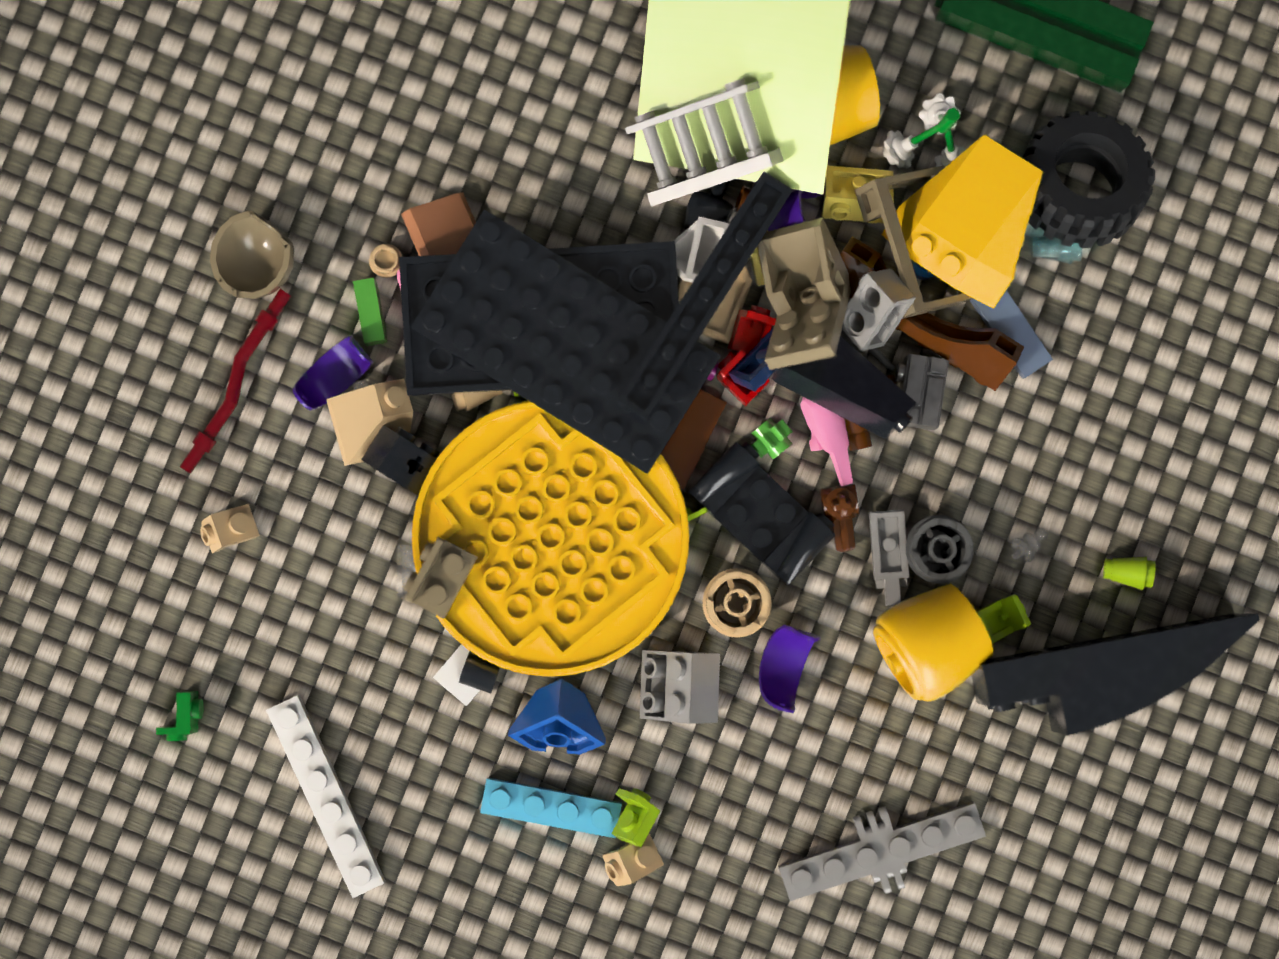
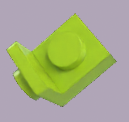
(636, 818)

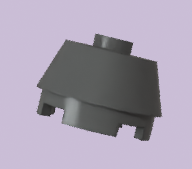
(939, 549)

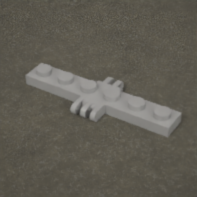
(881, 850)

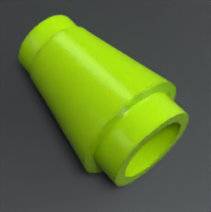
(1130, 571)

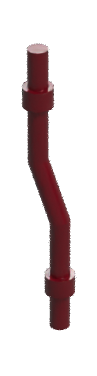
(204, 440)

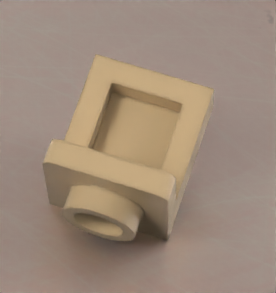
(228, 528)
(632, 862)

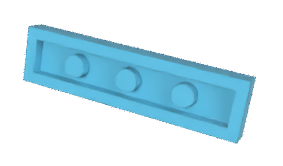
(550, 807)

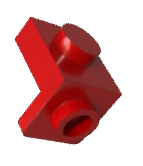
(750, 328)
(742, 393)

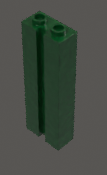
(1072, 35)

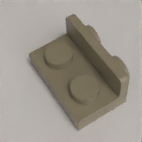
(439, 577)

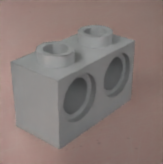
(876, 309)

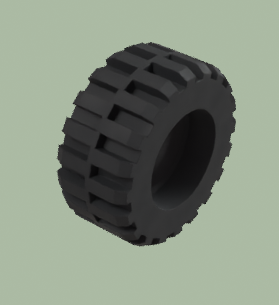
(1108, 149)

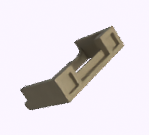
(877, 202)

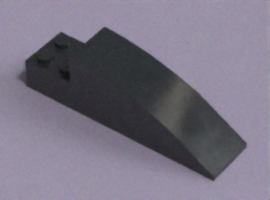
(1107, 676)

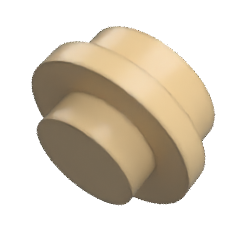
(385, 260)

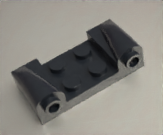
(762, 513)

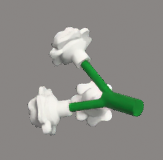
(938, 118)

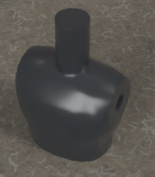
(709, 206)

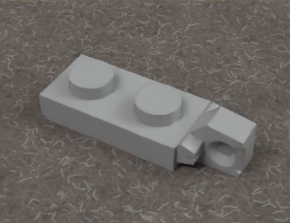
(889, 553)

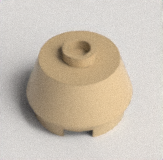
(737, 602)

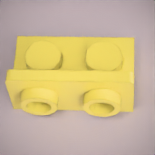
(840, 195)

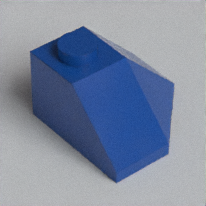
(558, 718)

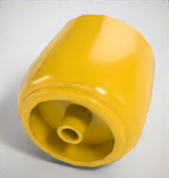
(857, 95)
(932, 642)

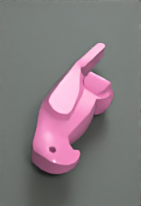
(829, 434)

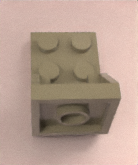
(806, 289)

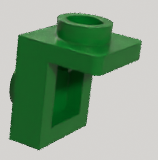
(188, 712)

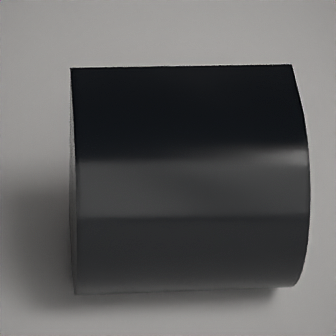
(479, 673)

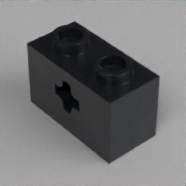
(400, 459)

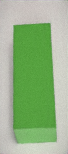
(370, 311)

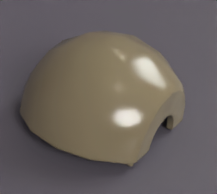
(251, 256)

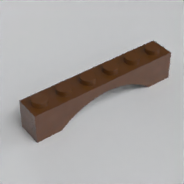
(979, 352)

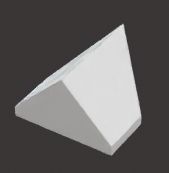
(696, 245)

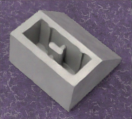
(680, 686)

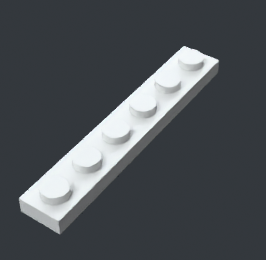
(326, 796)

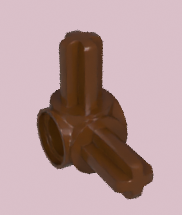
(840, 506)

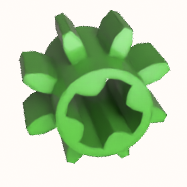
(771, 438)

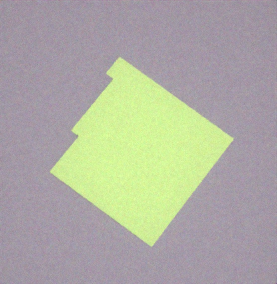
(781, 44)

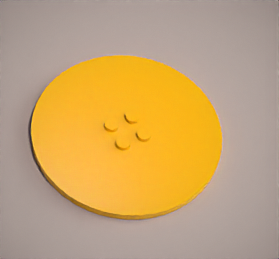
(566, 540)

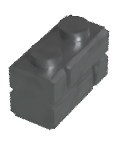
(925, 383)

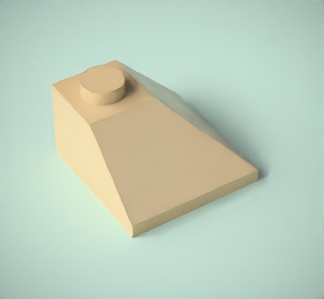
(363, 412)

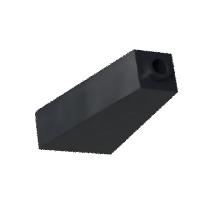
(851, 389)

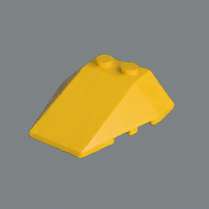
(972, 219)

